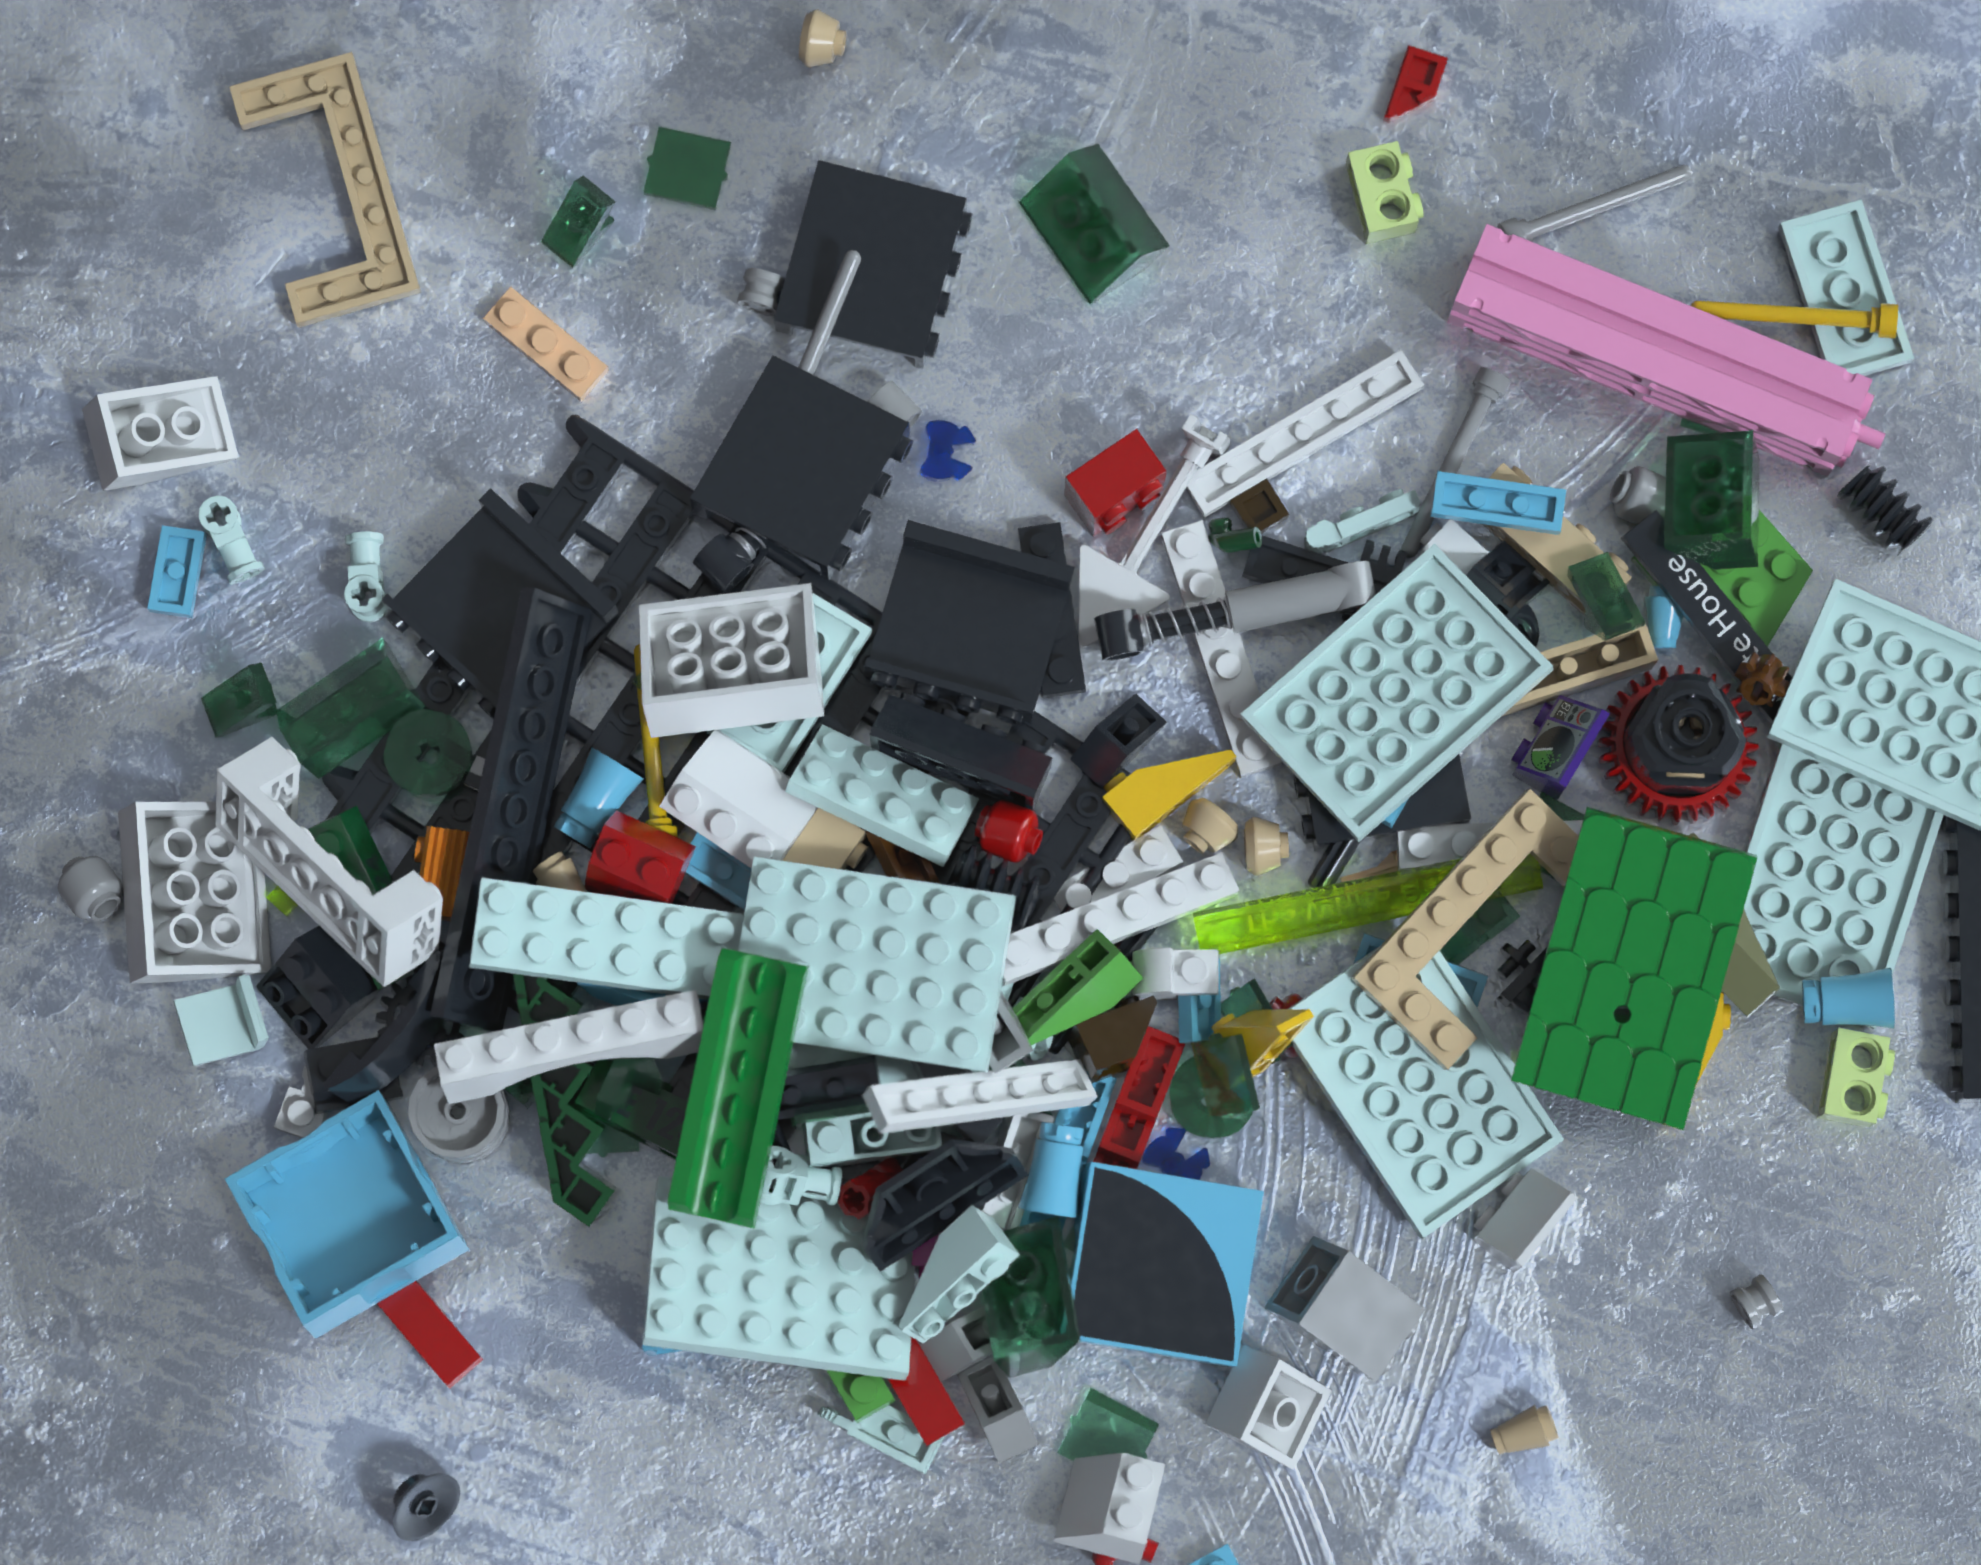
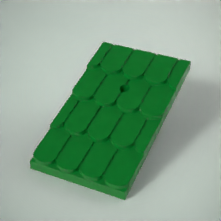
(1644, 928)

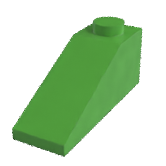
(1077, 989)

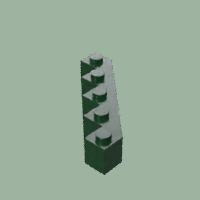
(564, 1127)

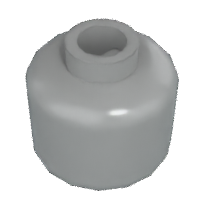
(1638, 494)
(90, 888)

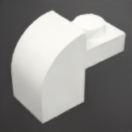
(1176, 973)

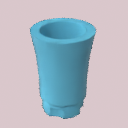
(596, 797)
(1850, 999)
(1054, 1171)

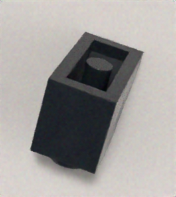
(1117, 740)

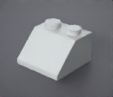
(1523, 1219)
(1268, 1406)
(1110, 1505)

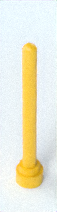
(1878, 320)
(653, 766)

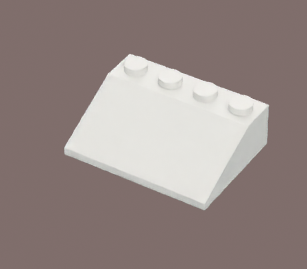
(730, 660)
(189, 896)

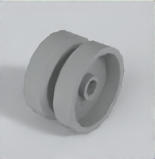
(457, 1139)

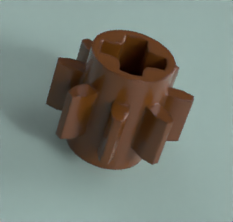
(1762, 679)

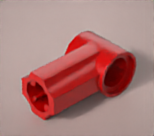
(858, 1193)

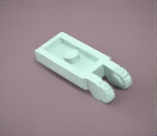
(1360, 523)
(889, 1433)

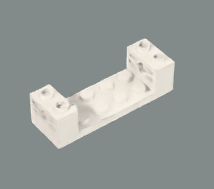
(258, 812)

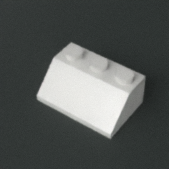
(737, 801)

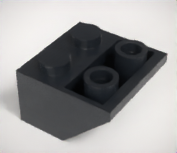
(317, 987)

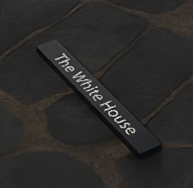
(1698, 600)

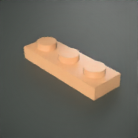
(546, 344)

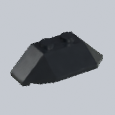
(934, 1194)

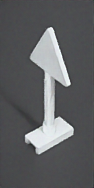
(1116, 586)

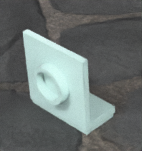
(222, 1022)

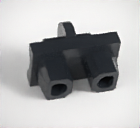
(1520, 991)

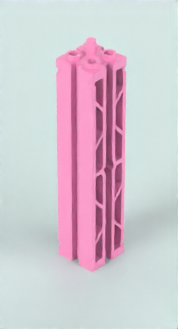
(1663, 352)

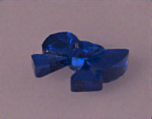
(939, 464)
(1163, 1154)

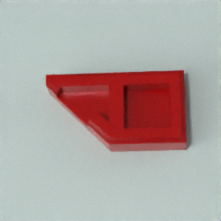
(1415, 83)

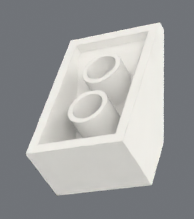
(158, 432)

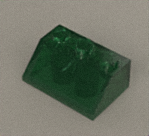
(1093, 222)
(1713, 499)
(348, 709)
(1032, 1303)

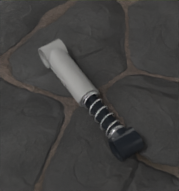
(730, 557)
(1337, 590)

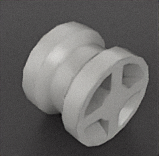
(761, 291)
(1756, 1301)

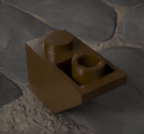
(1112, 1039)

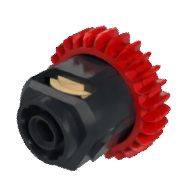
(1679, 745)

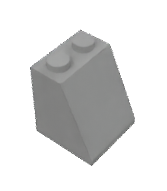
(1345, 1308)

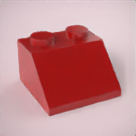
(637, 861)

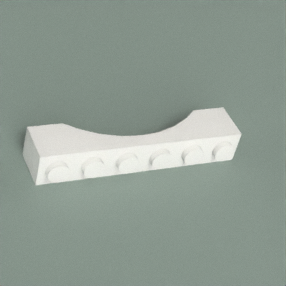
(498, 1059)

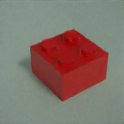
(1115, 484)

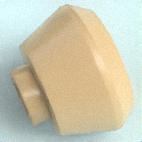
(820, 39)
(1208, 826)
(1264, 845)

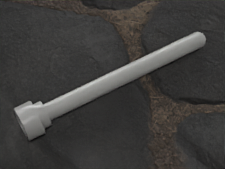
(1596, 205)
(830, 311)
(1488, 388)

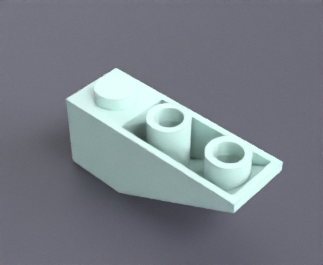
(858, 1141)
(959, 1267)

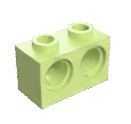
(1374, 193)
(1844, 1074)

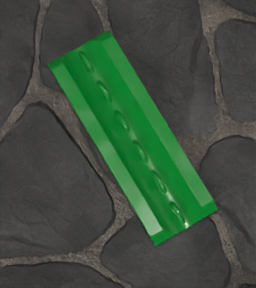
(737, 1087)

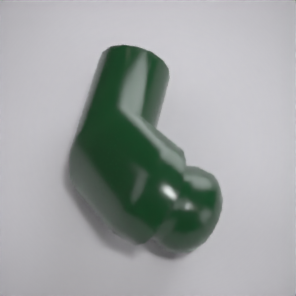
(1235, 540)

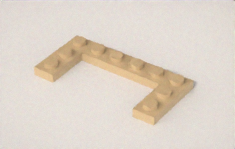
(389, 266)
(1391, 970)

